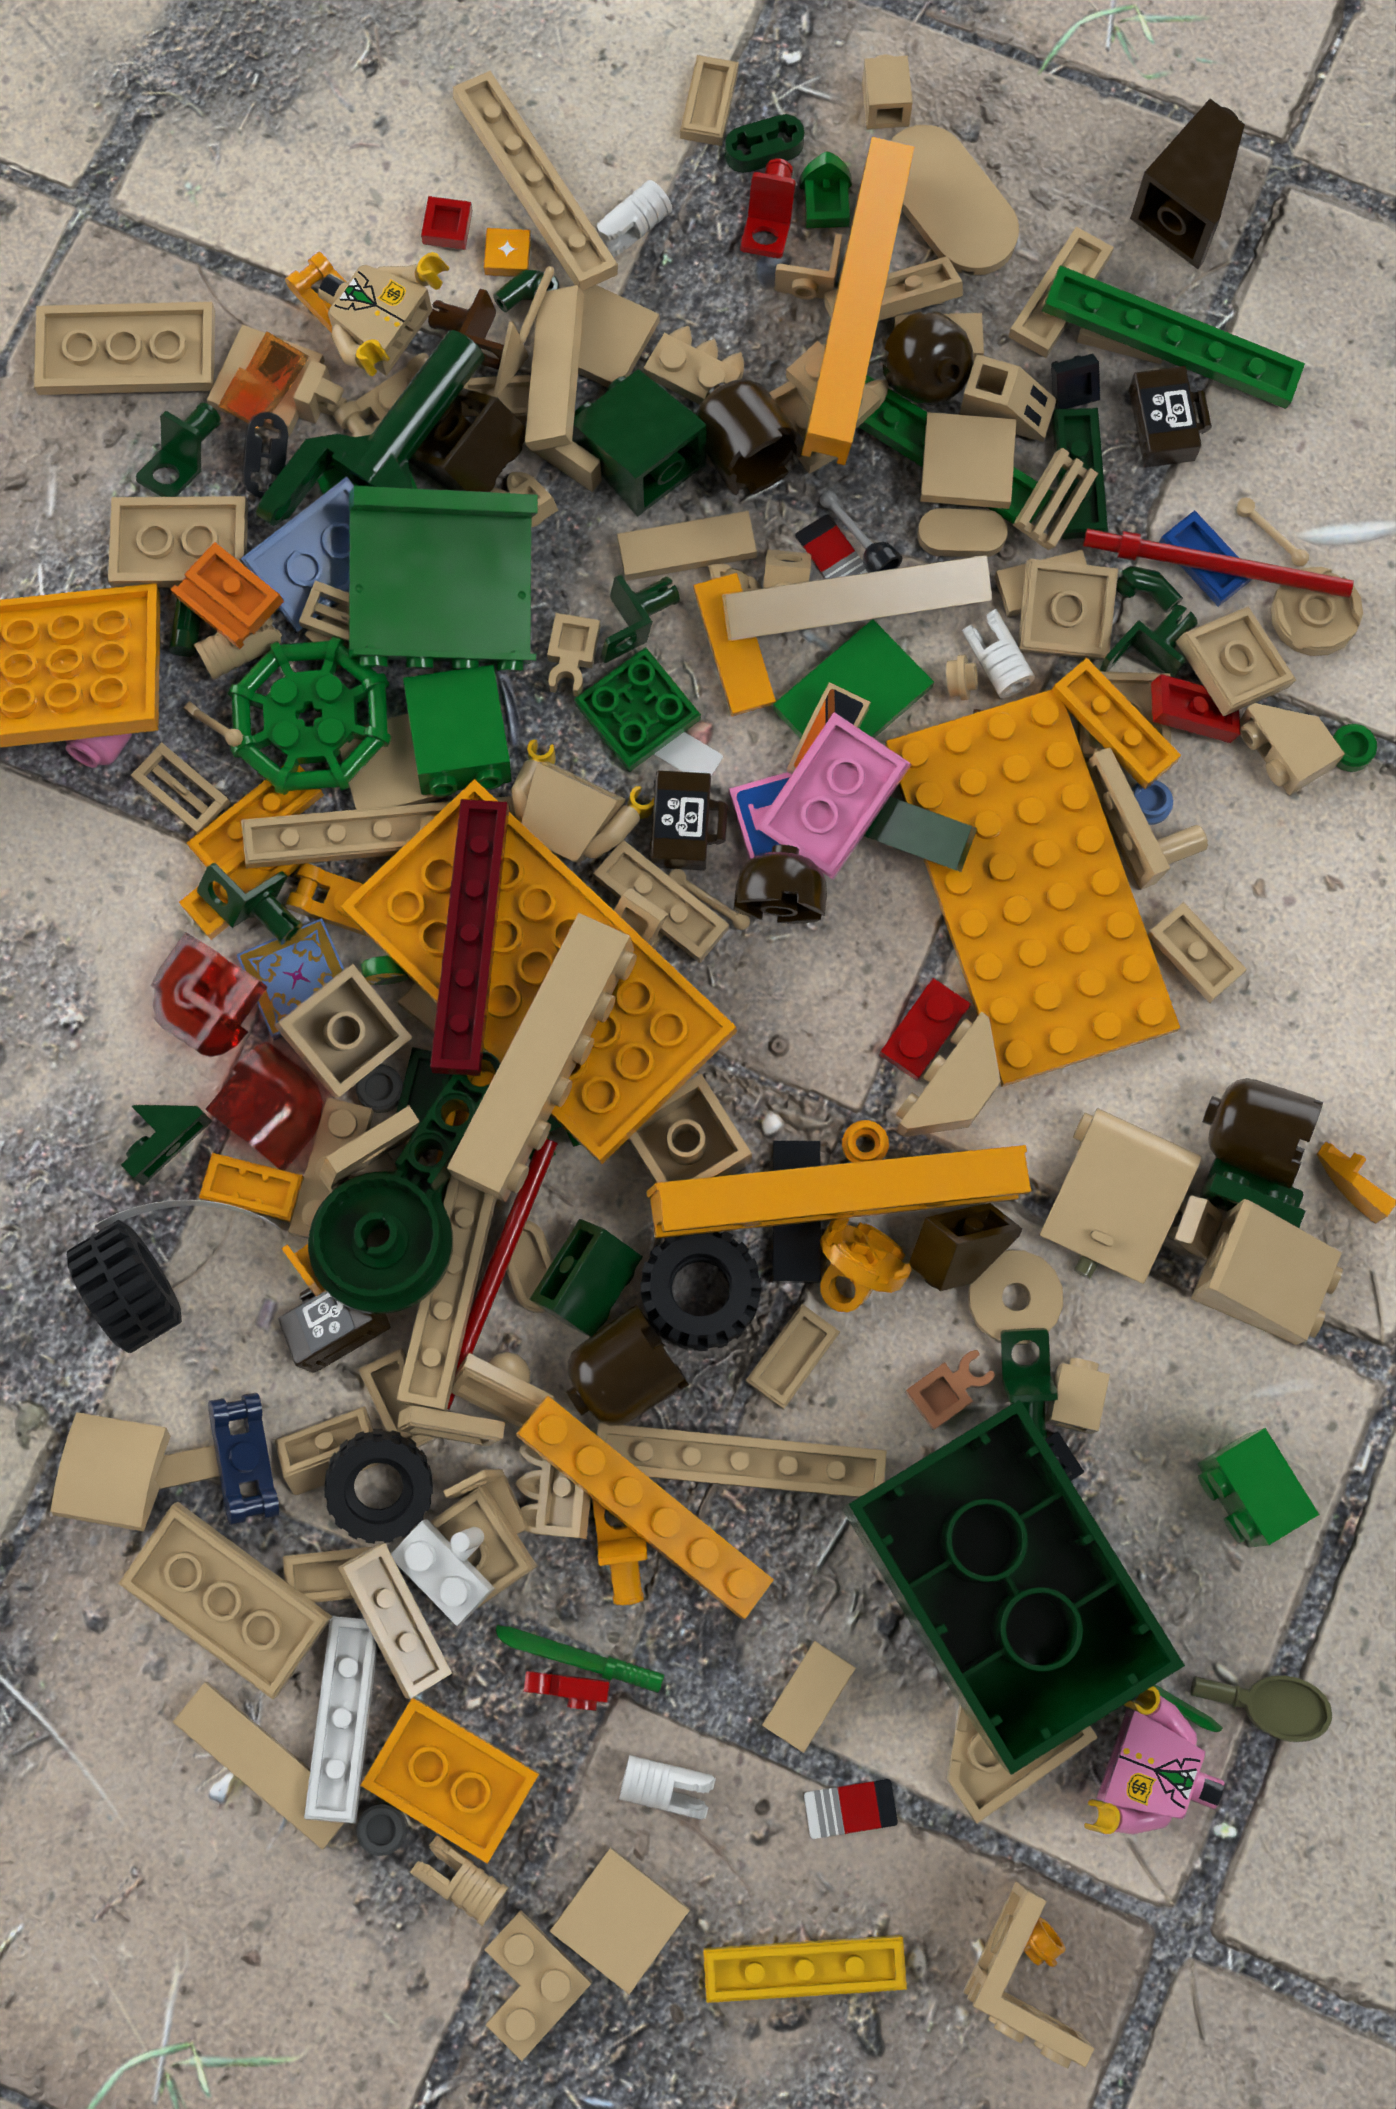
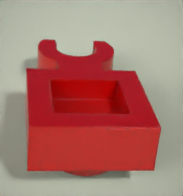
(580, 1691)

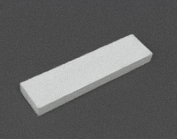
(342, 1722)

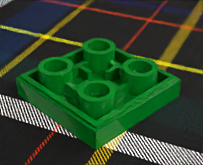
(637, 709)

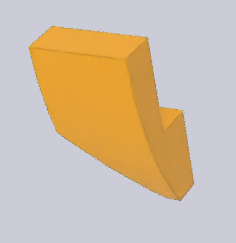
(1358, 1190)

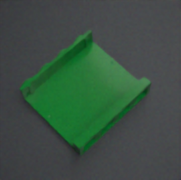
(440, 577)

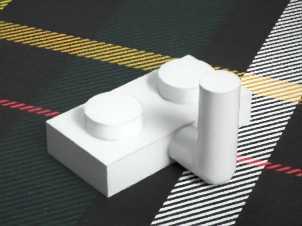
(443, 1568)

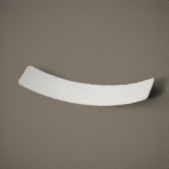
(169, 1204)

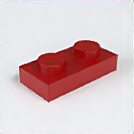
(1191, 709)
(925, 1029)

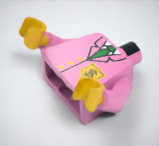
(1152, 1770)

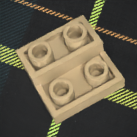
(109, 1471)

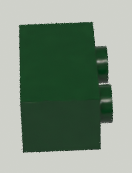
(586, 1278)

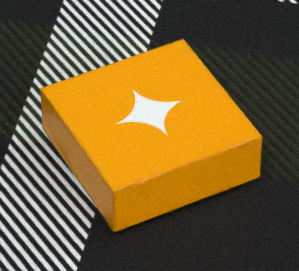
(506, 251)

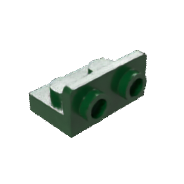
(1230, 1185)

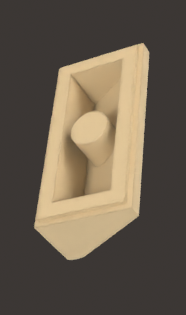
(308, 1452)

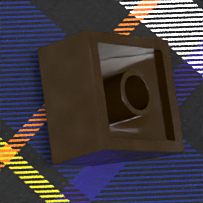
(471, 449)

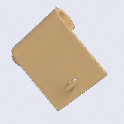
(1121, 1190)

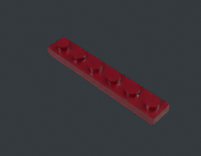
(470, 938)

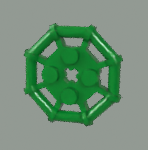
(330, 732)

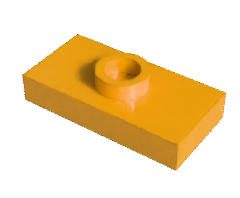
(251, 1187)

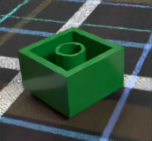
(1256, 1489)

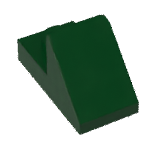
(174, 1130)

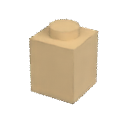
(887, 92)
(1080, 1396)

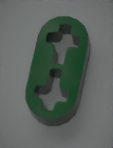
(764, 142)

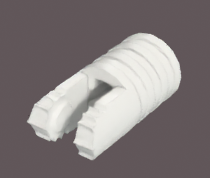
(634, 217)
(1001, 660)
(653, 1782)

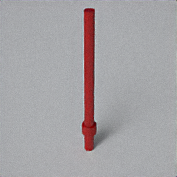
(1130, 546)
(504, 1249)

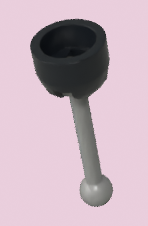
(877, 555)

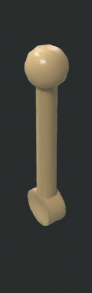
(1246, 508)
(232, 736)
(739, 921)

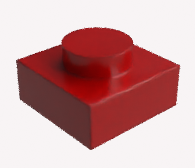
(446, 223)

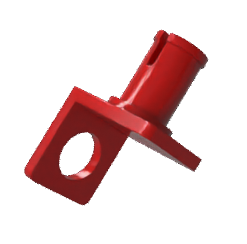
(770, 208)

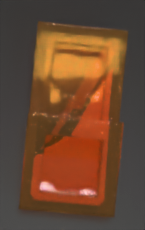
(264, 380)

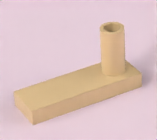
(1143, 853)

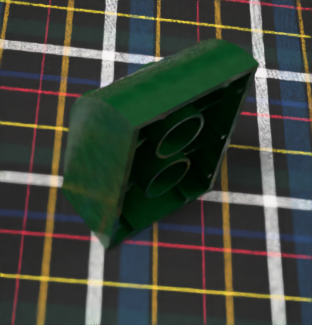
(1012, 1588)

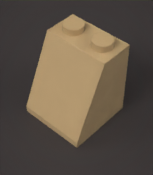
(1268, 1274)

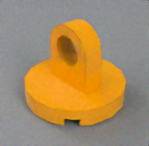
(863, 1257)

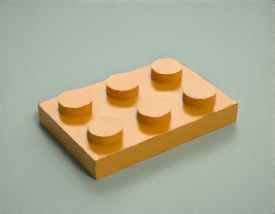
(450, 1779)

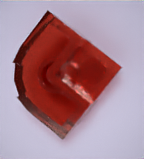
(203, 997)
(270, 1105)

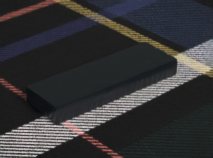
(796, 1245)

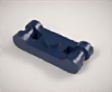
(243, 1458)

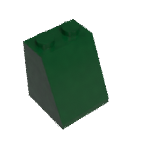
(642, 439)

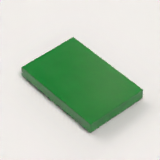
(868, 667)

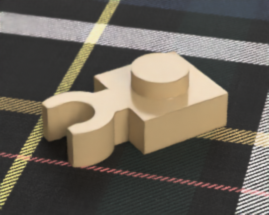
(572, 646)

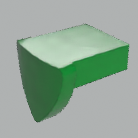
(826, 192)

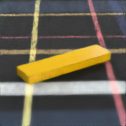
(804, 1968)

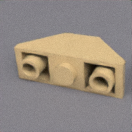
(956, 1085)

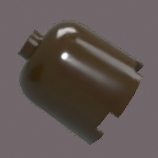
(747, 435)
(1260, 1128)
(622, 1371)

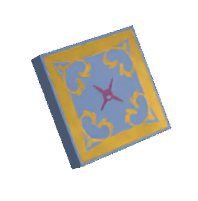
(291, 970)

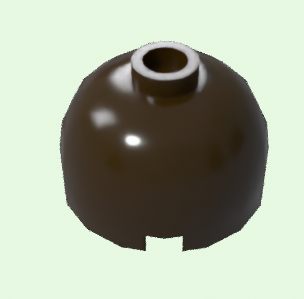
(928, 358)
(781, 886)

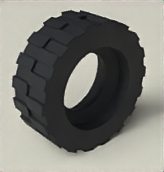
(387, 1522)

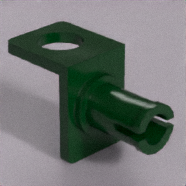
(179, 449)
(636, 611)
(1156, 644)
(257, 903)
(1028, 1382)

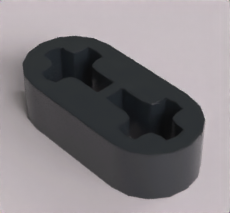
(253, 451)

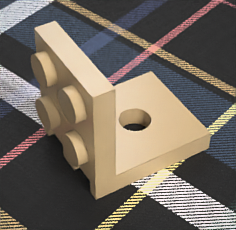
(370, 1153)
(993, 1972)

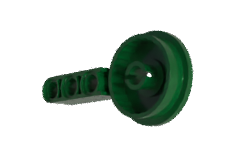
(405, 1204)

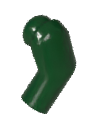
(521, 288)
(1148, 581)

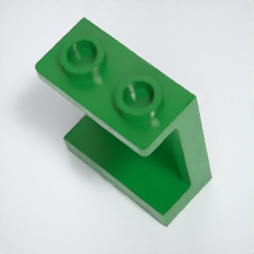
(457, 730)

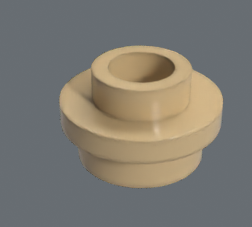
(961, 677)

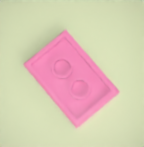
(834, 795)

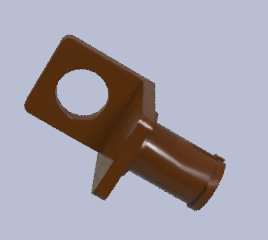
(471, 322)

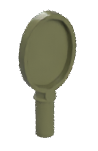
(1276, 1705)

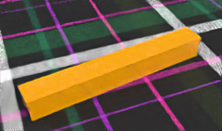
(858, 300)
(838, 1191)

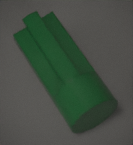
(184, 631)

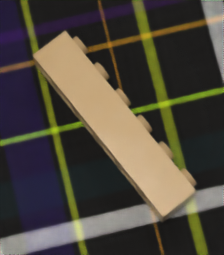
(542, 1058)

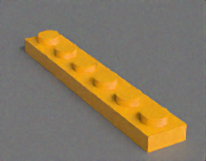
(644, 1507)

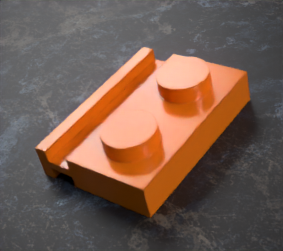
(227, 595)

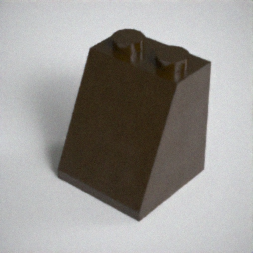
(1189, 183)

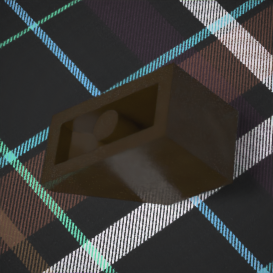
(961, 1245)

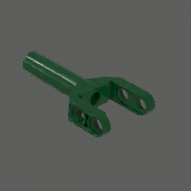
(383, 455)

